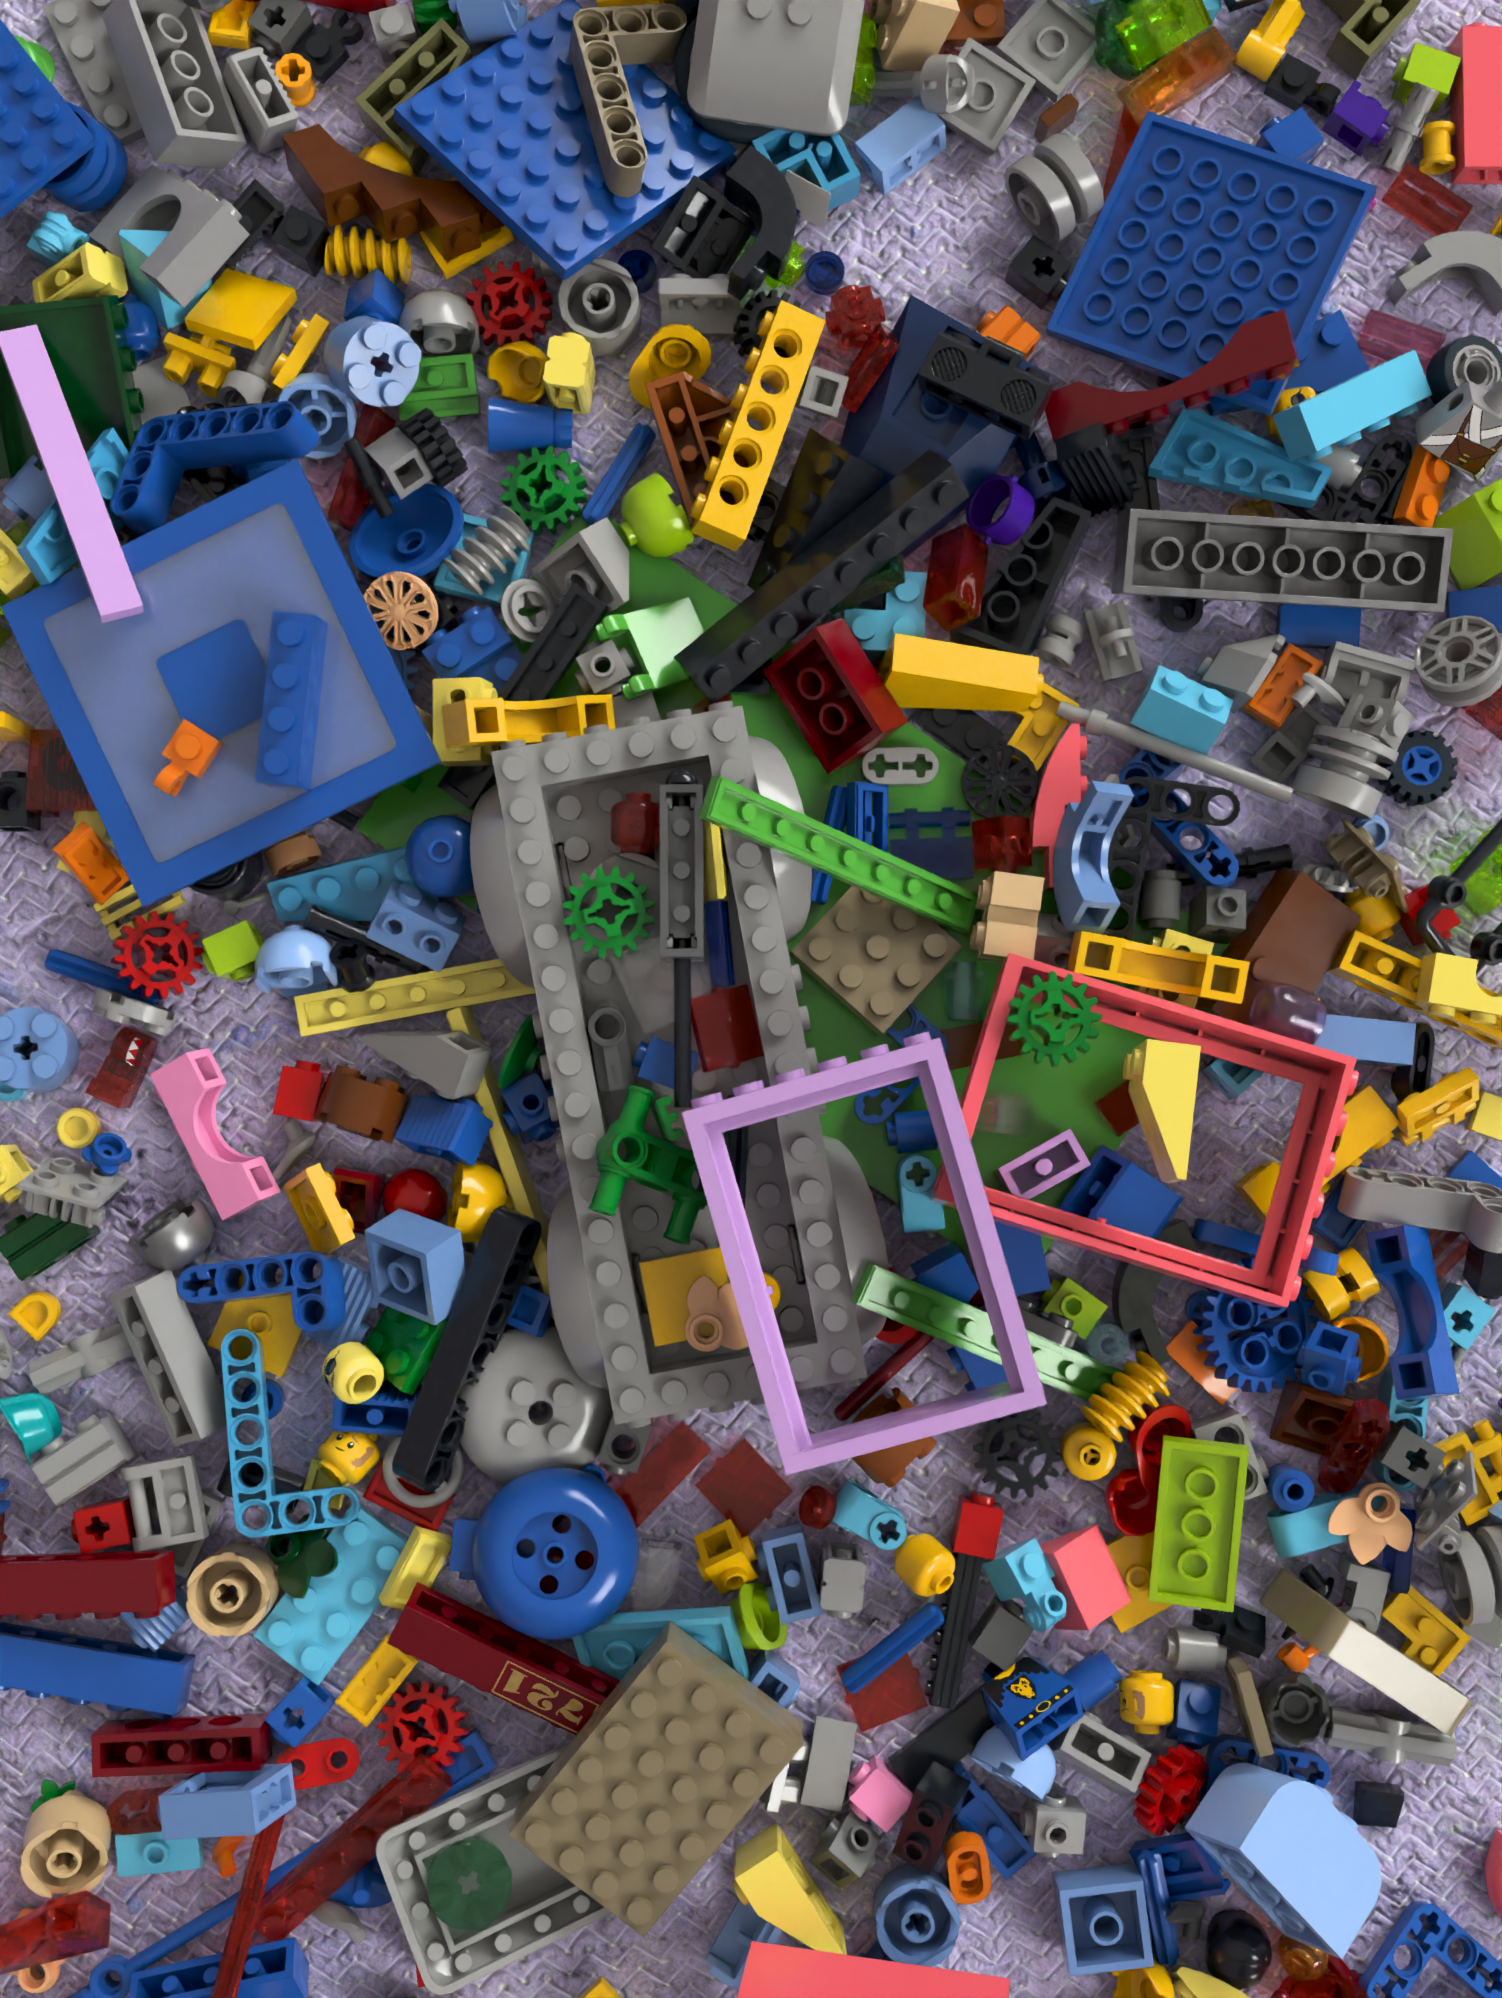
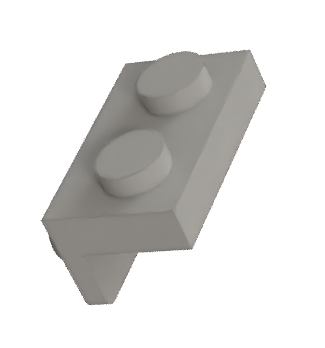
(700, 303)

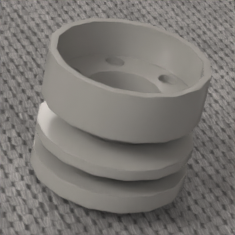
(1344, 771)

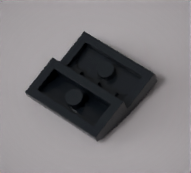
(703, 232)

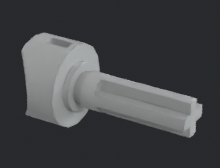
(931, 83)
(252, 384)

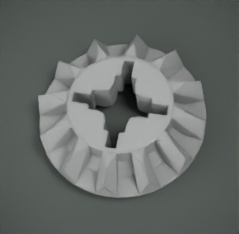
(532, 596)
(1328, 876)

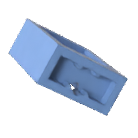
(1369, 1040)
(226, 1802)

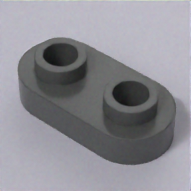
(1054, 1328)

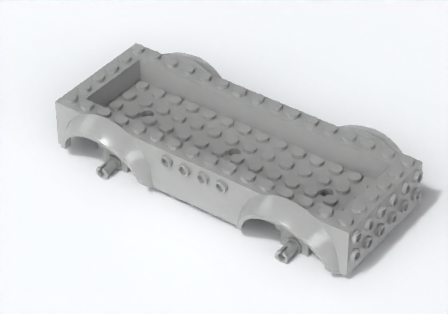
(526, 849)

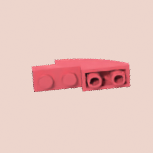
(1057, 786)

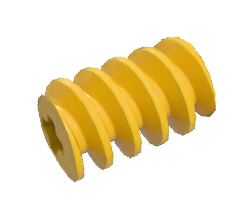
(366, 254)
(1126, 1396)

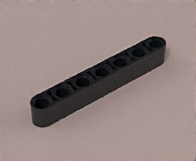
(467, 1340)

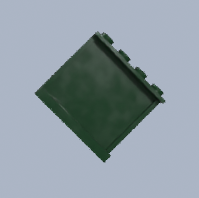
(92, 368)

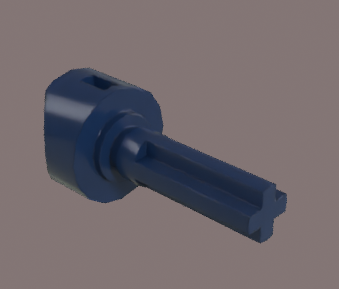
(1041, 475)

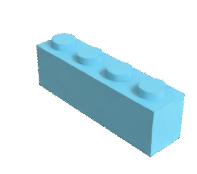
(1352, 406)

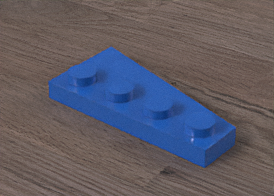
(1325, 361)

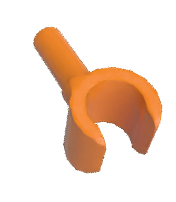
(1295, 1658)

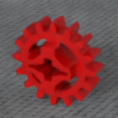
(506, 289)
(144, 946)
(430, 1712)
(1170, 1789)

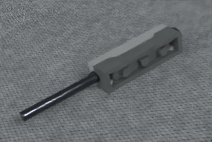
(681, 908)

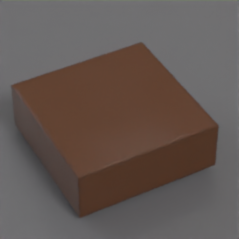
(1056, 117)

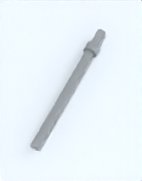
(1099, 723)

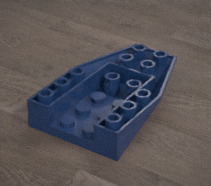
(904, 422)

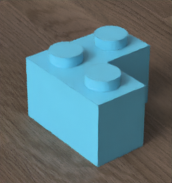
(900, 615)

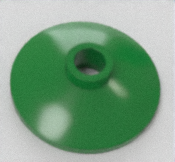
(521, 1055)

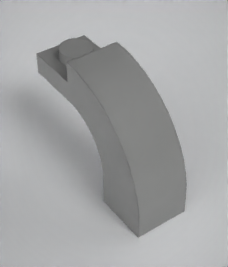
(1454, 255)

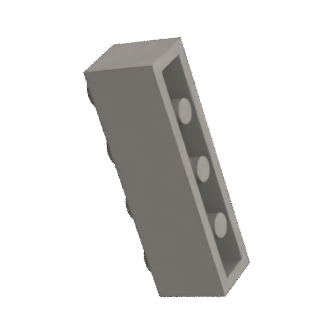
(171, 1356)

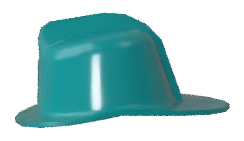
(33, 1421)

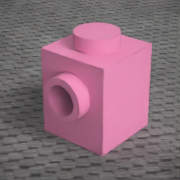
(878, 1793)

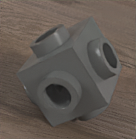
(845, 1849)

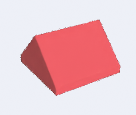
(1085, 1578)

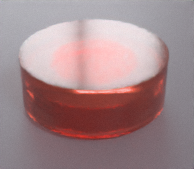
(817, 1507)

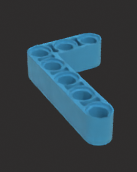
(261, 1453)

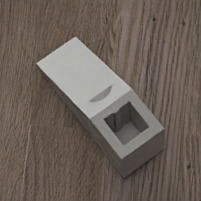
(442, 1059)

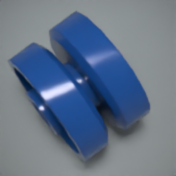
(94, 176)

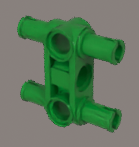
(648, 1163)

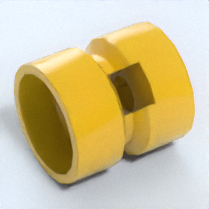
(1328, 1292)

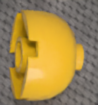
(475, 1196)

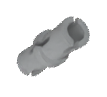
(1407, 126)

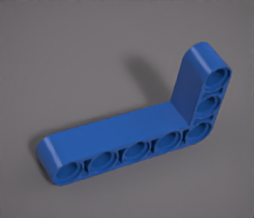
(198, 441)

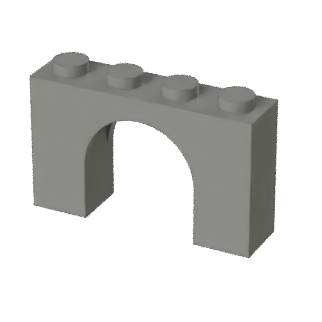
(200, 236)

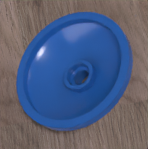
(411, 539)

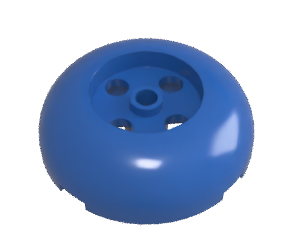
(526, 1511)

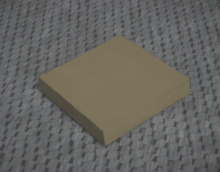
(1247, 1704)

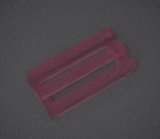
(1400, 327)

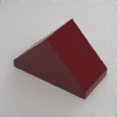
(360, 1194)

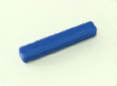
(619, 474)
(836, 818)
(93, 974)
(892, 1647)
(1157, 1905)

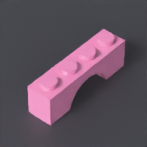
(190, 1094)

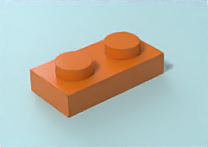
(1422, 489)

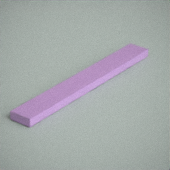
(69, 474)

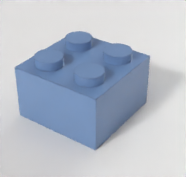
(415, 1265)
(1102, 1919)

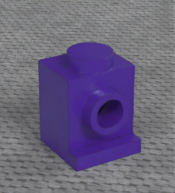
(1357, 121)

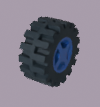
(1432, 763)

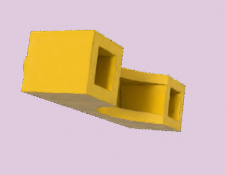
(498, 721)
(1158, 967)
(1367, 1126)

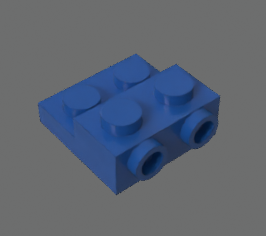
(474, 649)

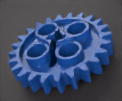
(1267, 1360)

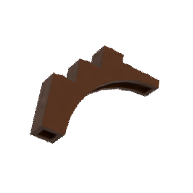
(395, 203)

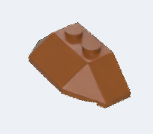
(688, 427)

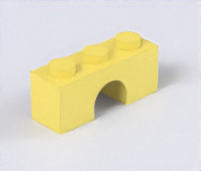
(1450, 986)

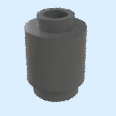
(1160, 899)

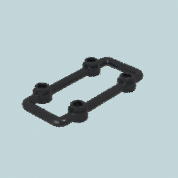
(1450, 892)

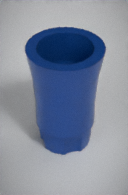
(526, 425)

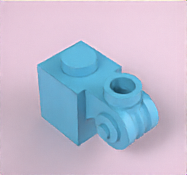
(55, 239)
(1026, 1573)

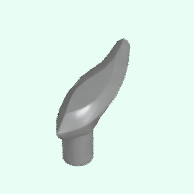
(1317, 688)
(295, 1151)
(341, 1917)

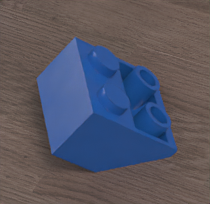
(1121, 1195)

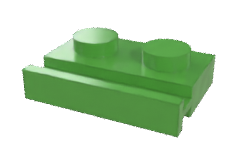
(445, 387)

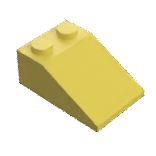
(1163, 1095)
(784, 1892)

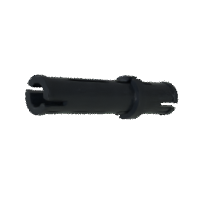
(1250, 863)
(340, 929)

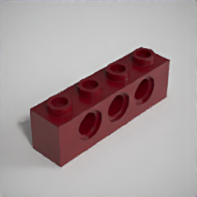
(181, 1745)

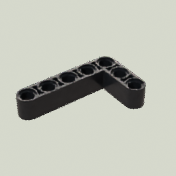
(1142, 817)

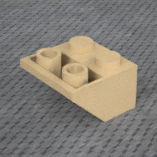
(911, 30)

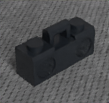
(984, 387)

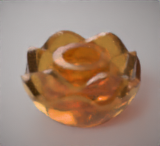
(1301, 1960)

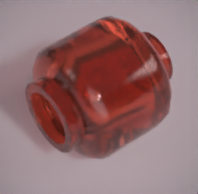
(636, 824)

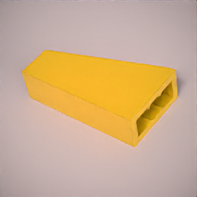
(958, 676)

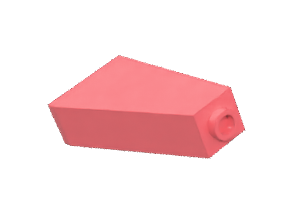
(1477, 105)

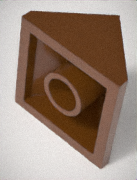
(1310, 1417)

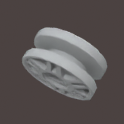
(1460, 661)

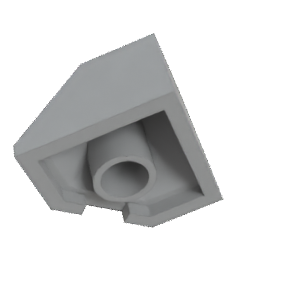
(592, 560)
(1240, 668)

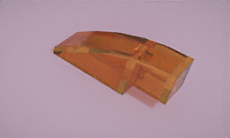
(1179, 76)

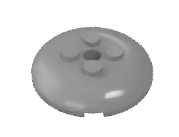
(498, 1427)

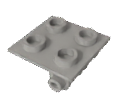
(71, 1187)
(1439, 1506)

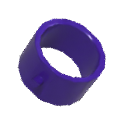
(1015, 518)

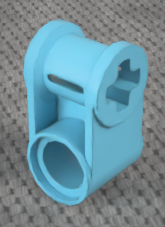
(915, 1207)
(860, 1513)

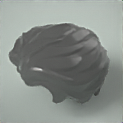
(1294, 1710)

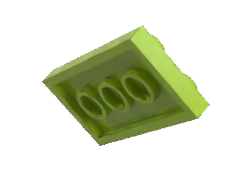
(1198, 1523)

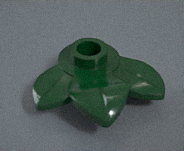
(306, 1557)

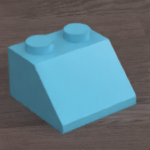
(1181, 710)

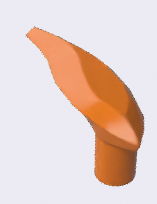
(223, 1854)

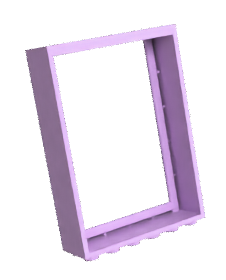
(797, 1092)

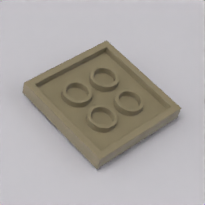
(874, 956)

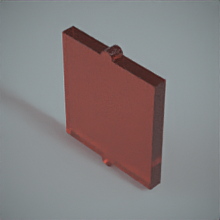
(725, 1028)
(744, 1487)
(888, 1695)

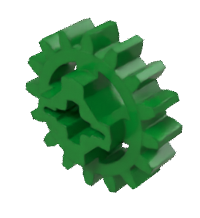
(555, 504)
(604, 894)
(1053, 1038)

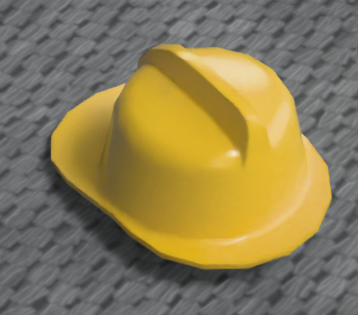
(668, 352)

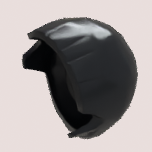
(1237, 1949)

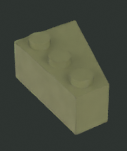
(417, 68)

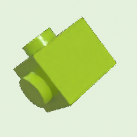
(1427, 67)
(233, 951)
(1073, 1303)

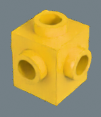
(726, 1557)

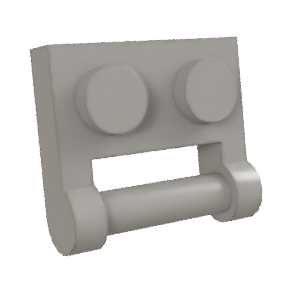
(177, 1501)

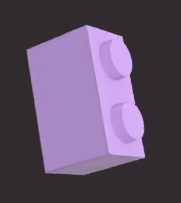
(1043, 1166)

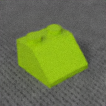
(1476, 537)

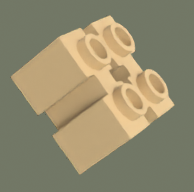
(1008, 916)

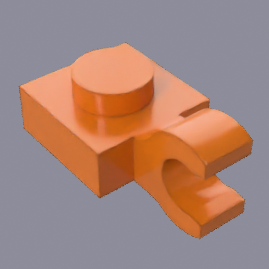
(190, 752)

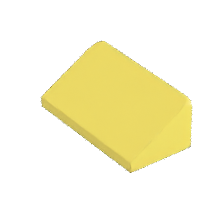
(714, 864)

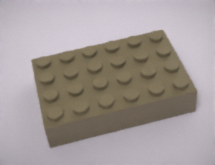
(657, 1778)

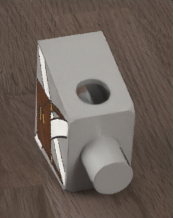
(1465, 428)

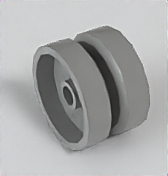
(1054, 188)
(1475, 1576)

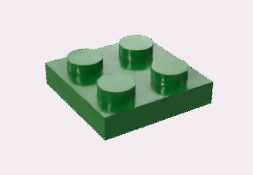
(404, 1347)

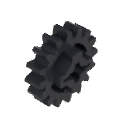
(1023, 1471)

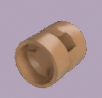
(293, 853)

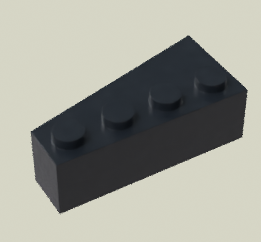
(819, 494)
(1028, 582)

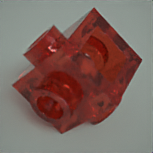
(853, 316)
(1002, 844)

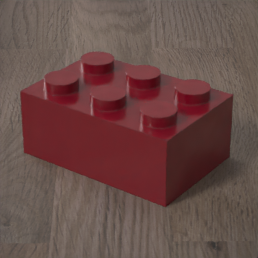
(835, 695)

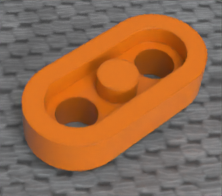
(967, 1867)

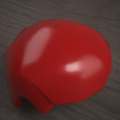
(415, 1192)
(1130, 1504)

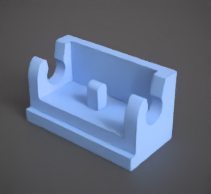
(901, 145)
(733, 1943)

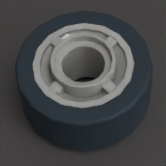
(1463, 361)

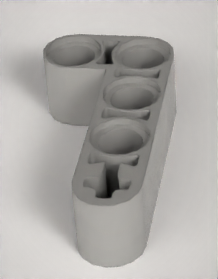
(1425, 1203)

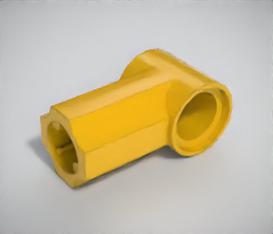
(1267, 43)

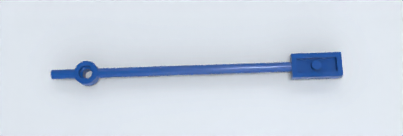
(468, 1767)

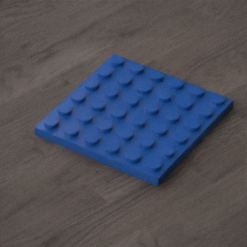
(524, 147)
(1204, 242)

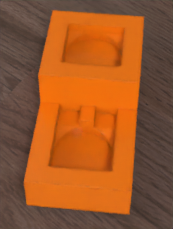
(1184, 1352)

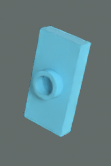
(151, 1854)

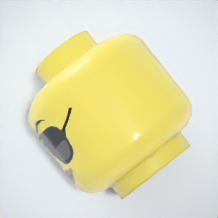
(353, 1372)

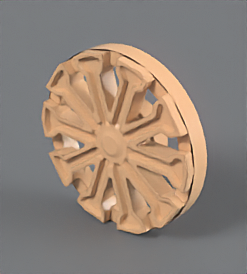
(402, 609)

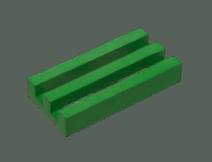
(665, 1118)

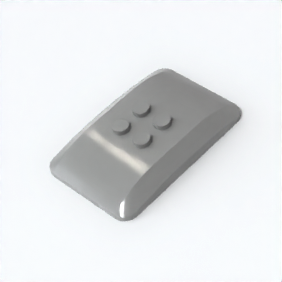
(775, 63)
(541, 1901)

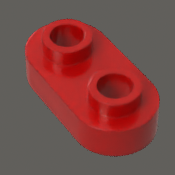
(317, 1762)

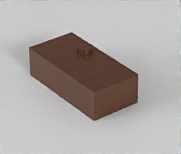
(1287, 939)

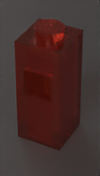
(955, 577)

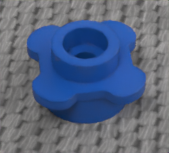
(111, 1145)

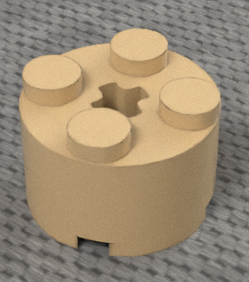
(208, 1596)
(66, 1845)

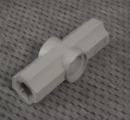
(81, 1358)
(1389, 1737)

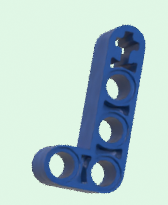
(1171, 831)
(261, 1283)

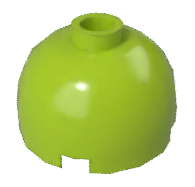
(653, 519)

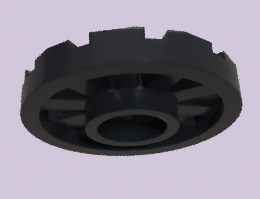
(999, 781)

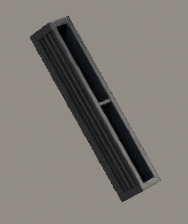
(954, 1633)

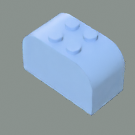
(1290, 1854)

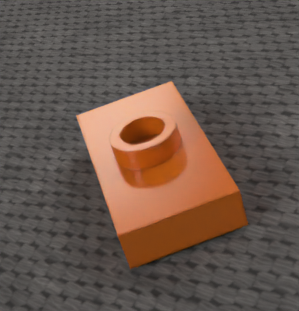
(1272, 700)
(91, 863)

